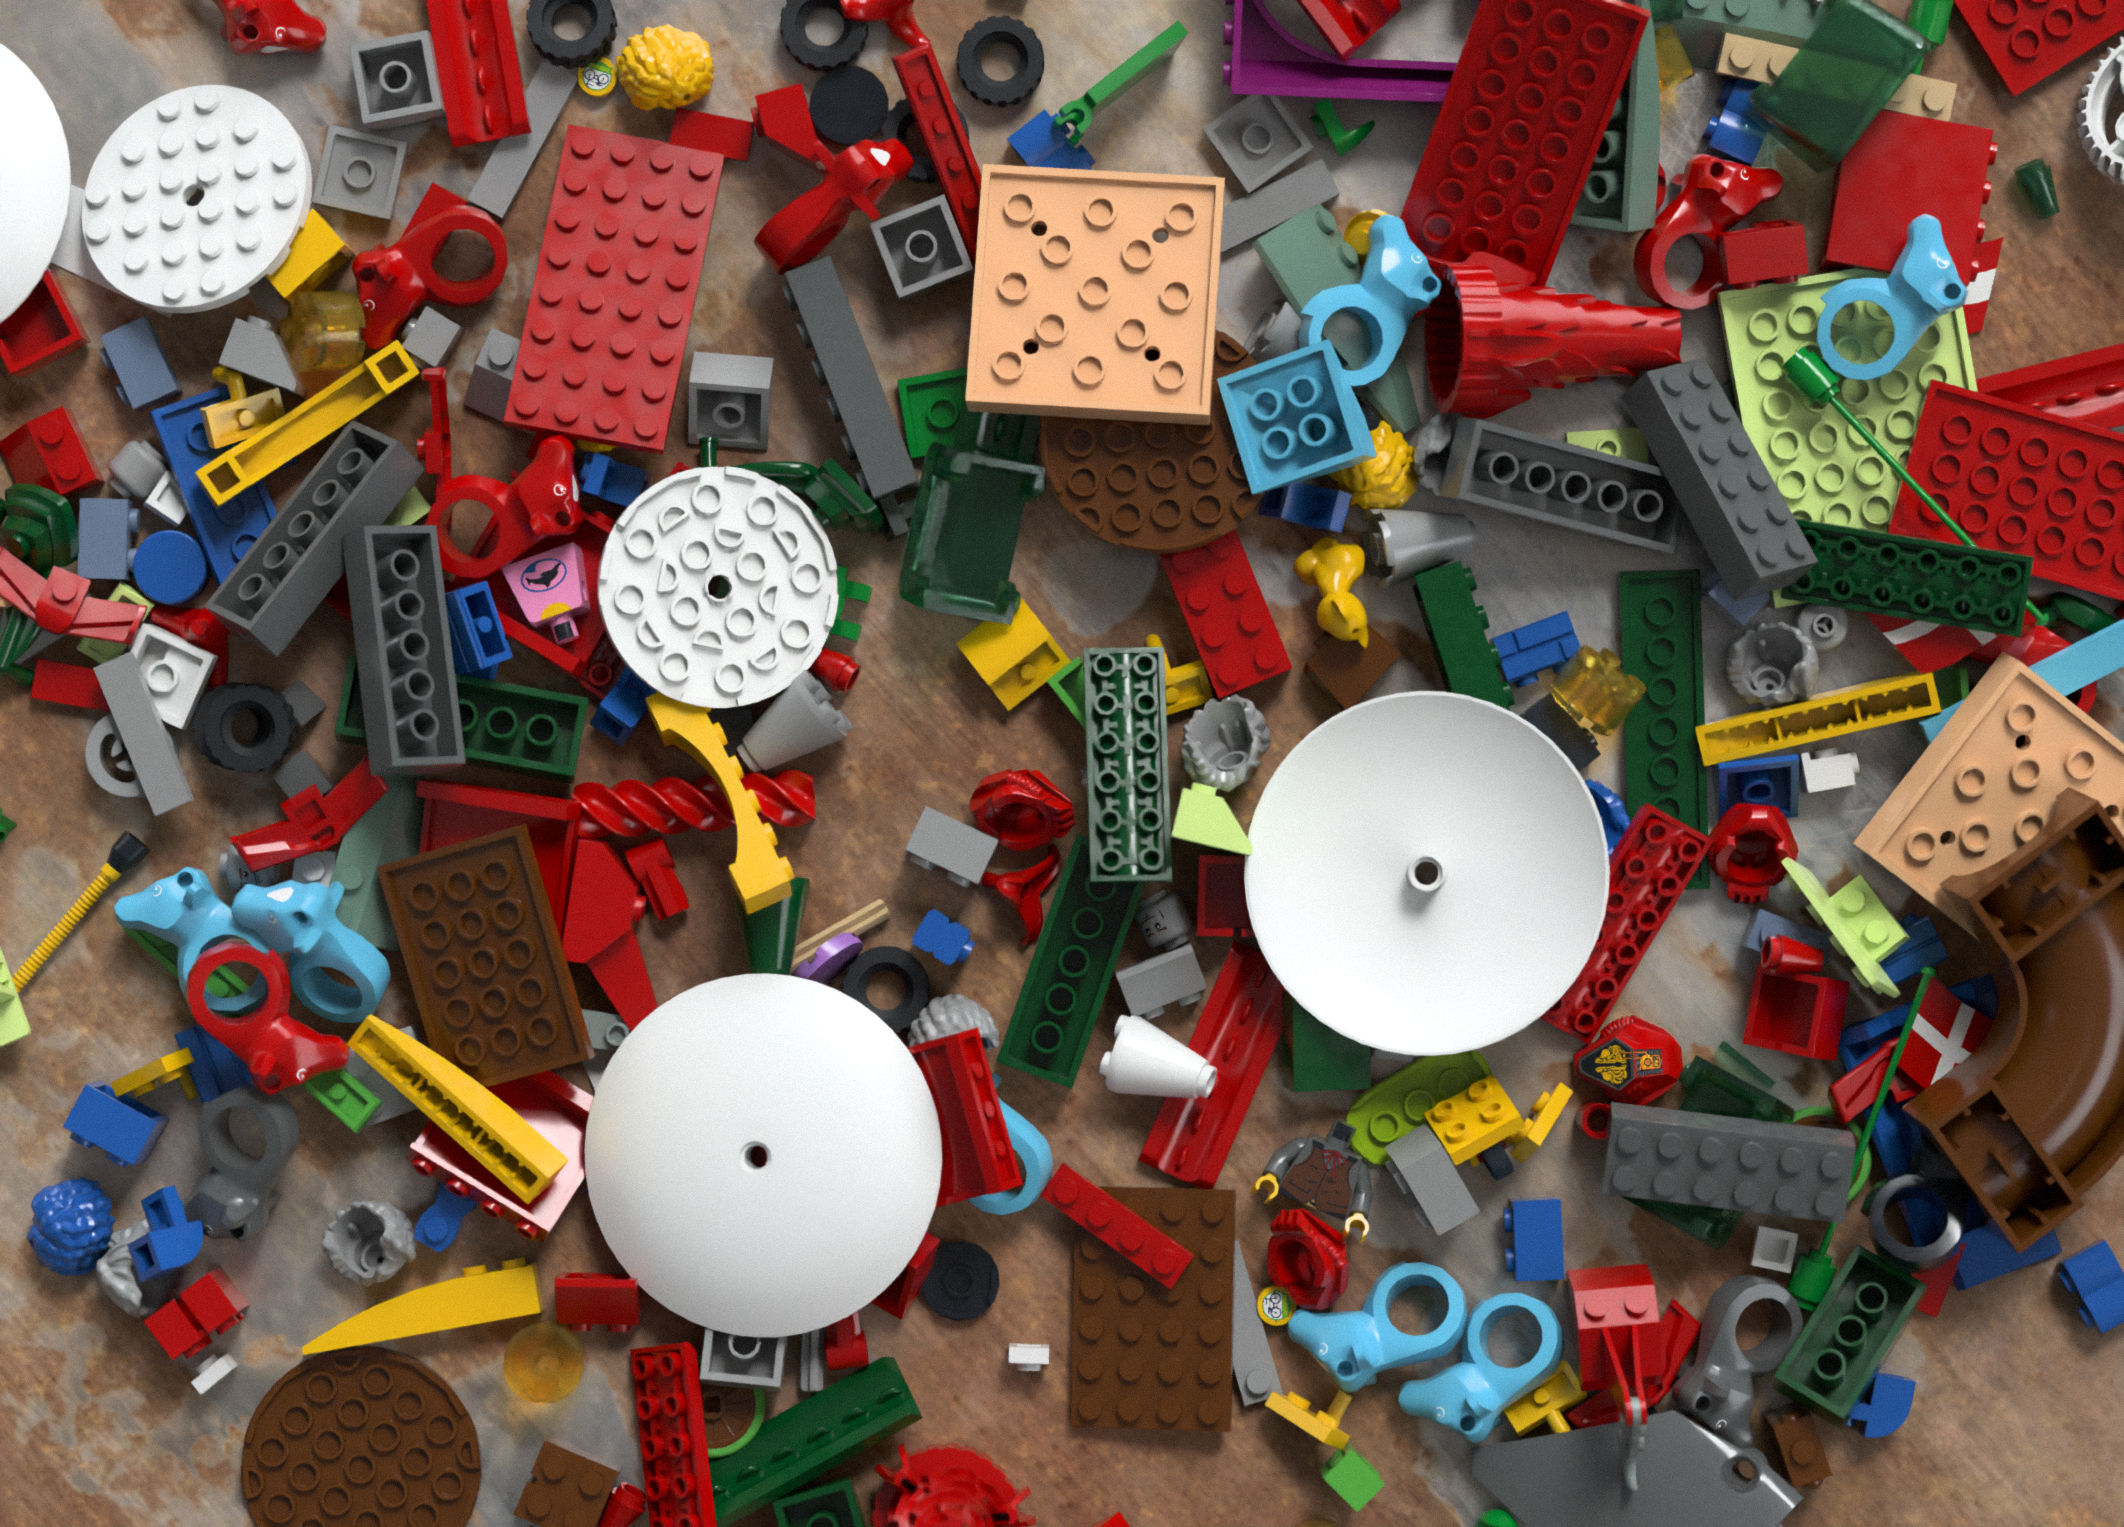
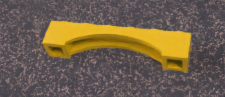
(306, 424)
(758, 872)

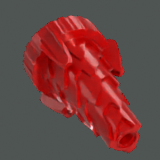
(1500, 336)
(948, 1489)

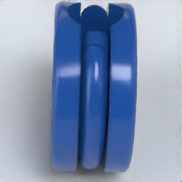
(171, 567)

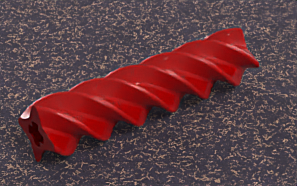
(676, 805)

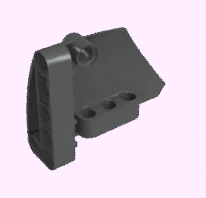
(1681, 1479)

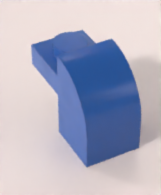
(611, 480)
(1307, 506)
(623, 708)
(171, 1238)
(1885, 1405)

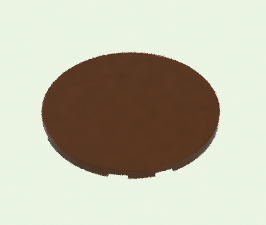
(1153, 481)
(361, 1445)

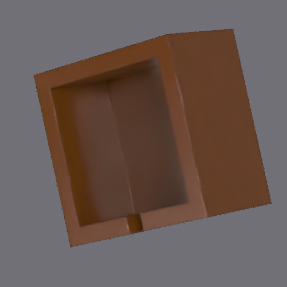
(569, 1486)

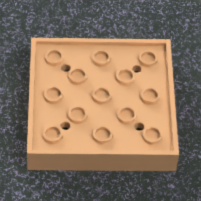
(1095, 294)
(1987, 787)

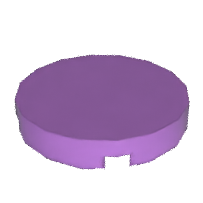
(831, 958)

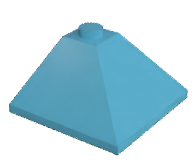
(1295, 418)

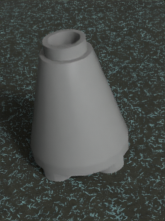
(794, 725)

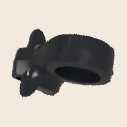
(1929, 1180)

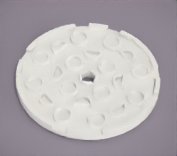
(242, 229)
(659, 575)

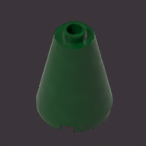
(773, 931)

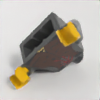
(1322, 1176)

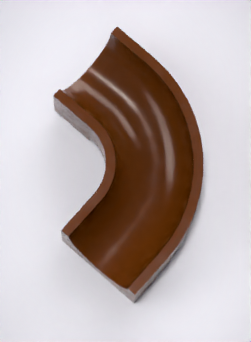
(2043, 1094)

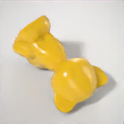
(1334, 571)

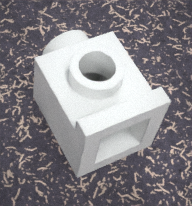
(1827, 770)

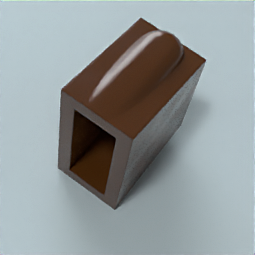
(1346, 668)
(1797, 1446)

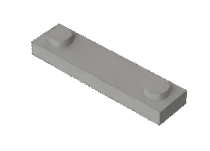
(1251, 1350)

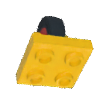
(1478, 1126)

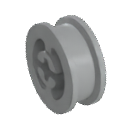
(97, 764)

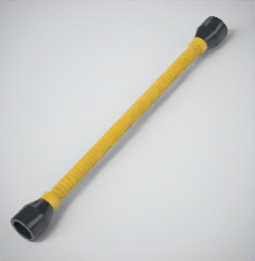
(124, 855)

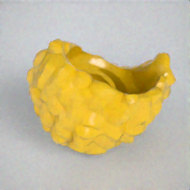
(665, 68)
(1385, 480)

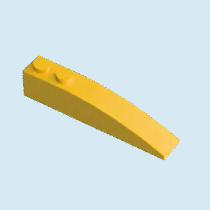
(1820, 717)
(461, 1108)
(442, 1305)

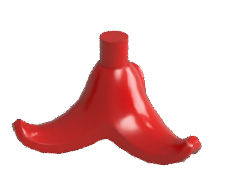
(895, 13)
(199, 629)
(1024, 889)

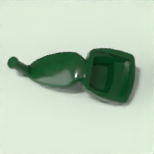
(829, 489)
(41, 535)

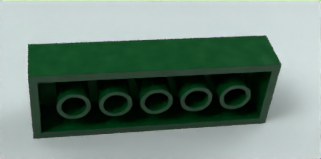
(501, 725)
(1069, 972)

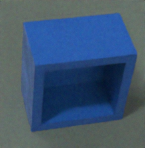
(115, 1124)

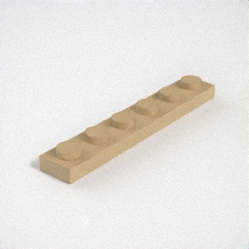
(1764, 61)

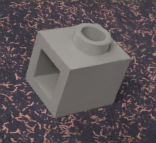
(430, 339)

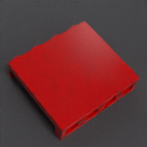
(1903, 171)
(572, 655)
(468, 811)
(556, 1112)
(971, 1121)

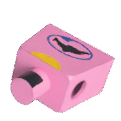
(552, 589)

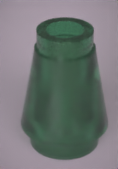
(2037, 187)

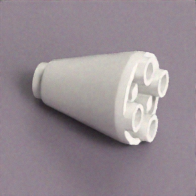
(1154, 1063)

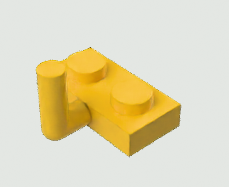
(243, 413)
(1184, 685)
(164, 1070)
(1546, 1110)
(1546, 1403)
(1321, 1425)

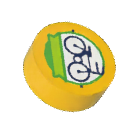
(598, 78)
(1275, 1305)

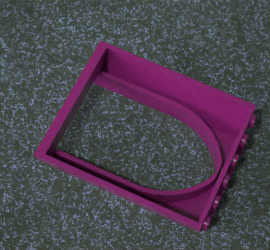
(1274, 62)

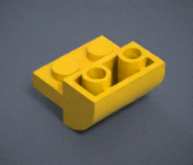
(1014, 656)

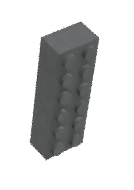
(852, 379)
(1719, 479)
(1562, 485)
(302, 546)
(403, 649)
(1727, 1162)

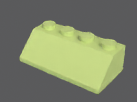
(1208, 821)

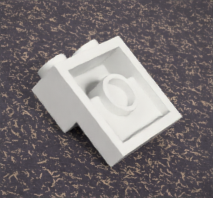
(173, 672)

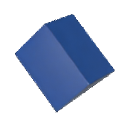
(1757, 781)

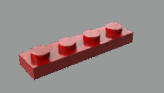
(1117, 1225)

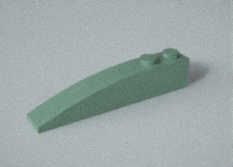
(1765, 20)
(1624, 174)
(1311, 257)
(380, 836)

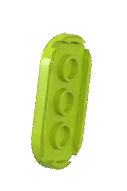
(1399, 1100)

